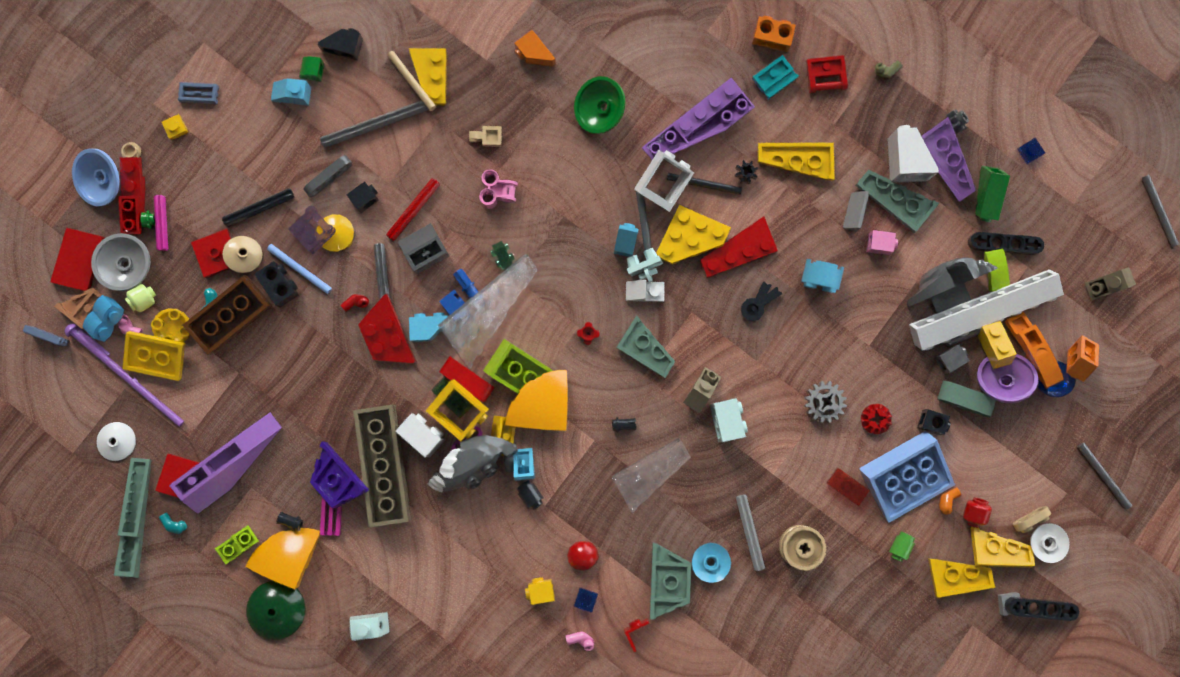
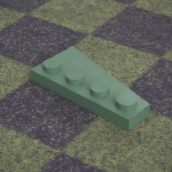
(897, 200)

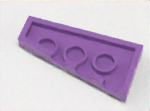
(949, 158)

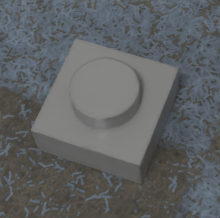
(1001, 600)

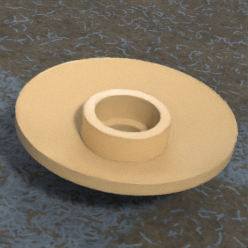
(242, 263)

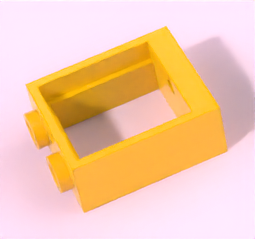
(434, 410)

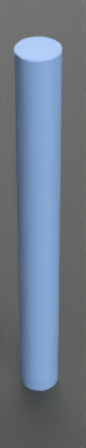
(298, 268)

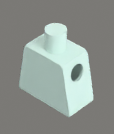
(369, 626)

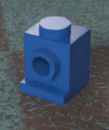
(451, 303)

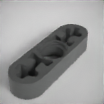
(327, 176)

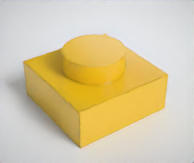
(174, 127)

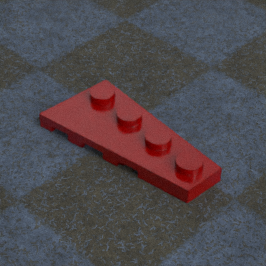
(743, 248)

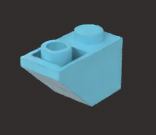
(626, 240)
(425, 328)

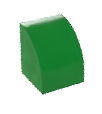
(312, 68)

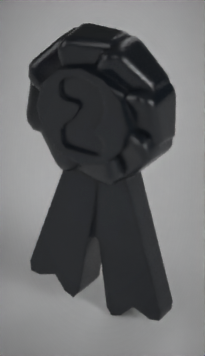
(753, 308)

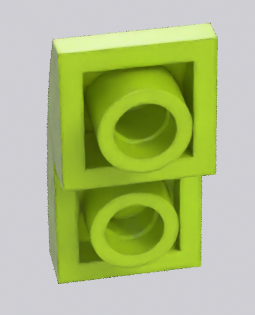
(1000, 277)
(237, 544)

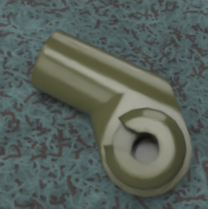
(885, 71)

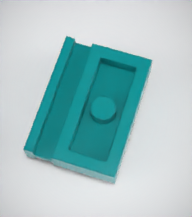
(775, 77)

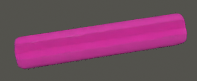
(161, 223)

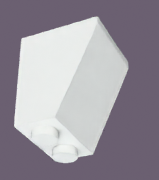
(909, 156)

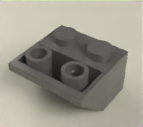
(423, 249)

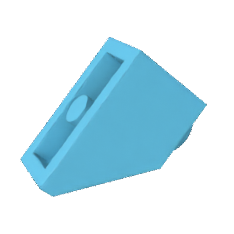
(291, 91)

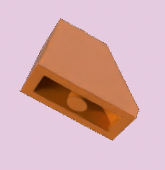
(533, 50)

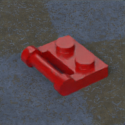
(826, 67)

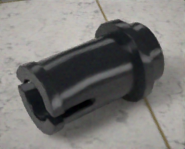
(623, 424)
(290, 521)

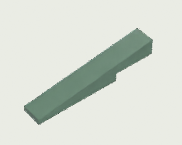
(133, 519)

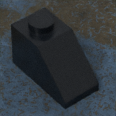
(343, 43)

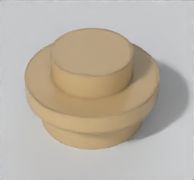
(131, 150)

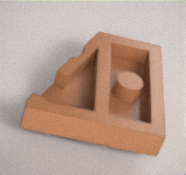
(79, 306)

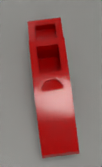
(132, 195)

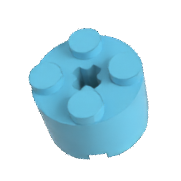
(822, 275)

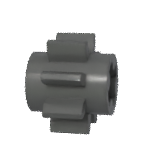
(958, 120)

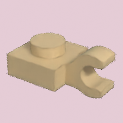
(489, 136)

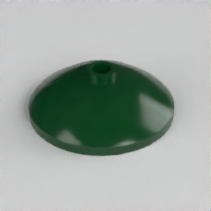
(288, 608)

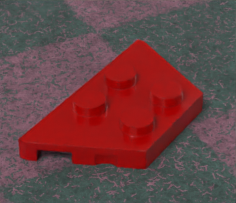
(385, 334)

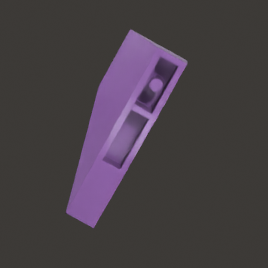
(703, 121)
(225, 466)

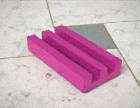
(330, 522)

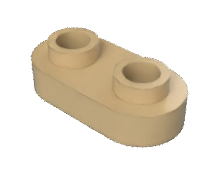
(1037, 516)

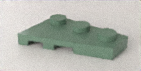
(645, 349)

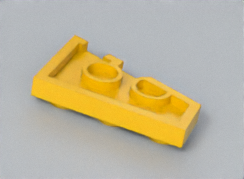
(431, 72)
(998, 551)
(958, 578)

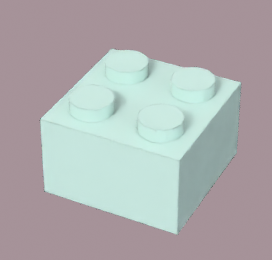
(728, 420)

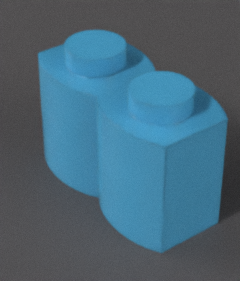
(102, 319)

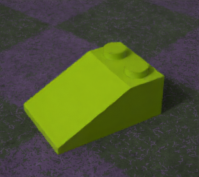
(514, 366)

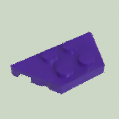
(335, 479)

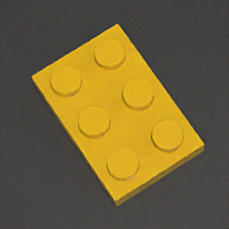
(153, 355)

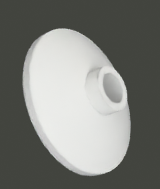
(124, 443)
(1058, 543)

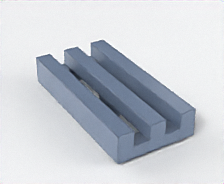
(214, 94)
(44, 335)

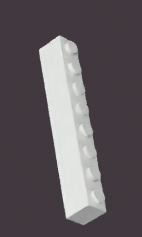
(986, 310)

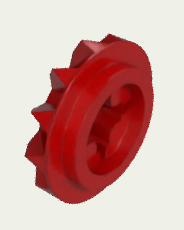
(869, 413)

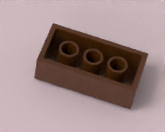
(227, 315)

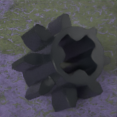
(741, 169)

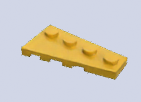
(802, 158)

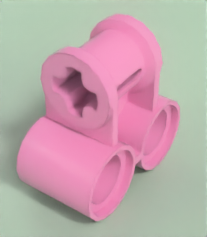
(498, 190)

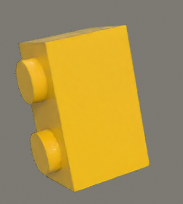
(997, 345)

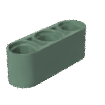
(966, 399)

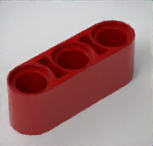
(469, 380)

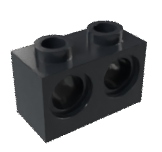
(274, 286)

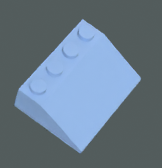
(907, 476)

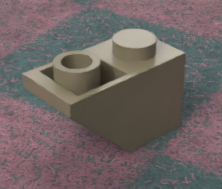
(1110, 283)
(702, 390)

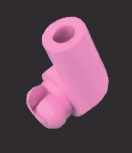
(125, 325)
(581, 638)

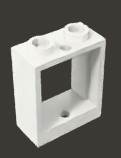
(677, 188)

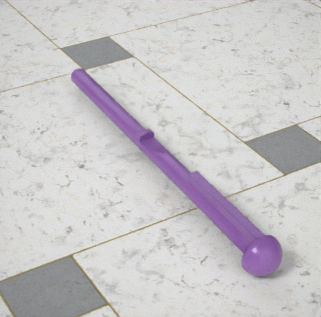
(102, 354)

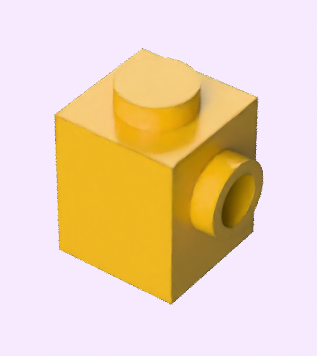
(540, 591)

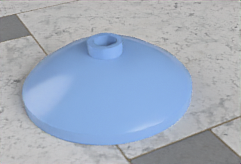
(95, 177)

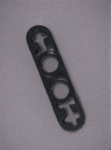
(1006, 243)
(1042, 606)

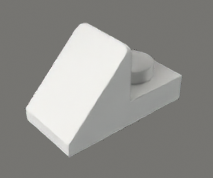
(645, 291)

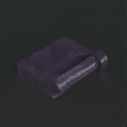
(307, 234)

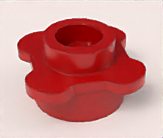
(588, 338)

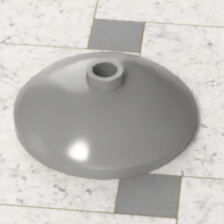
(109, 262)

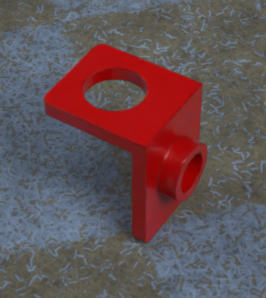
(634, 625)

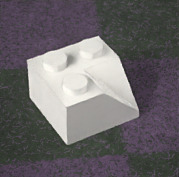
(420, 436)

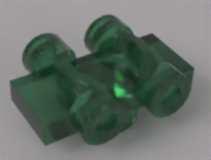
(504, 259)

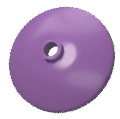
(1019, 376)

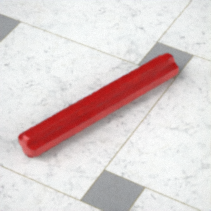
(413, 209)

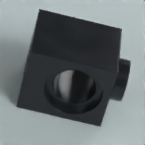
(363, 196)
(926, 418)

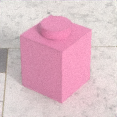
(881, 242)

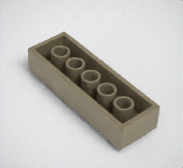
(382, 465)

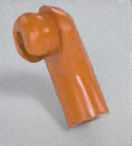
(946, 500)

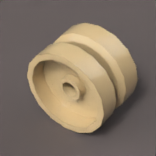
(813, 551)

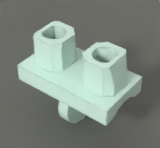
(652, 260)

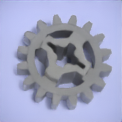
(820, 409)

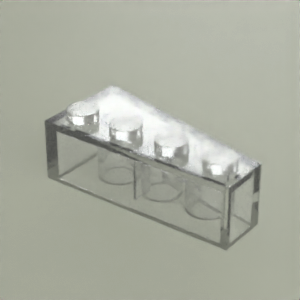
(649, 473)

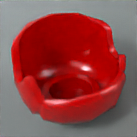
(582, 555)

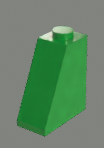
(991, 193)

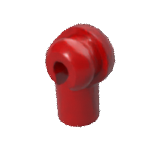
(355, 300)

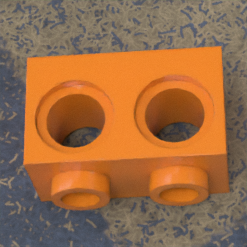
(773, 39)
(1082, 358)

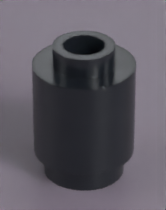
(530, 495)

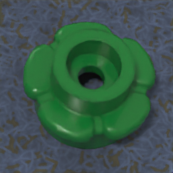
(147, 219)

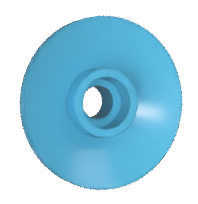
(716, 571)

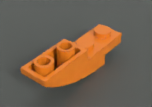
(1036, 349)

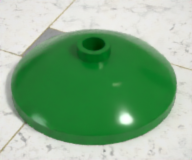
(591, 101)

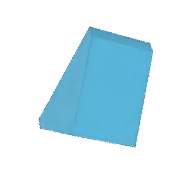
(524, 464)

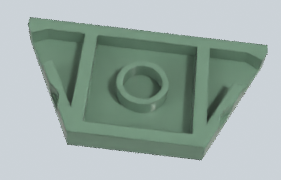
(668, 581)

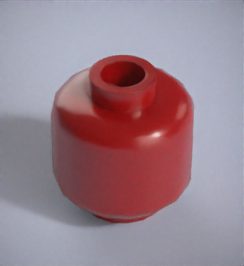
(977, 512)

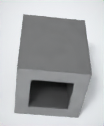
(952, 359)

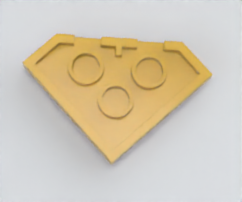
(691, 236)

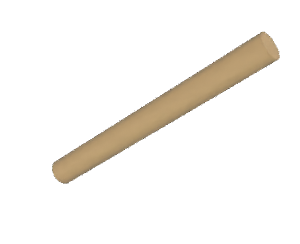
(411, 80)

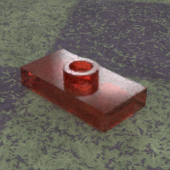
(847, 486)

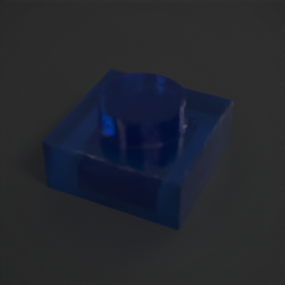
(1031, 150)
(585, 599)

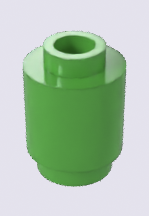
(902, 546)

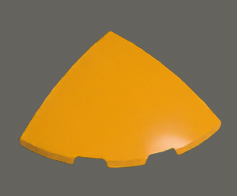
(541, 403)
(285, 556)

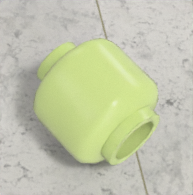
(140, 298)

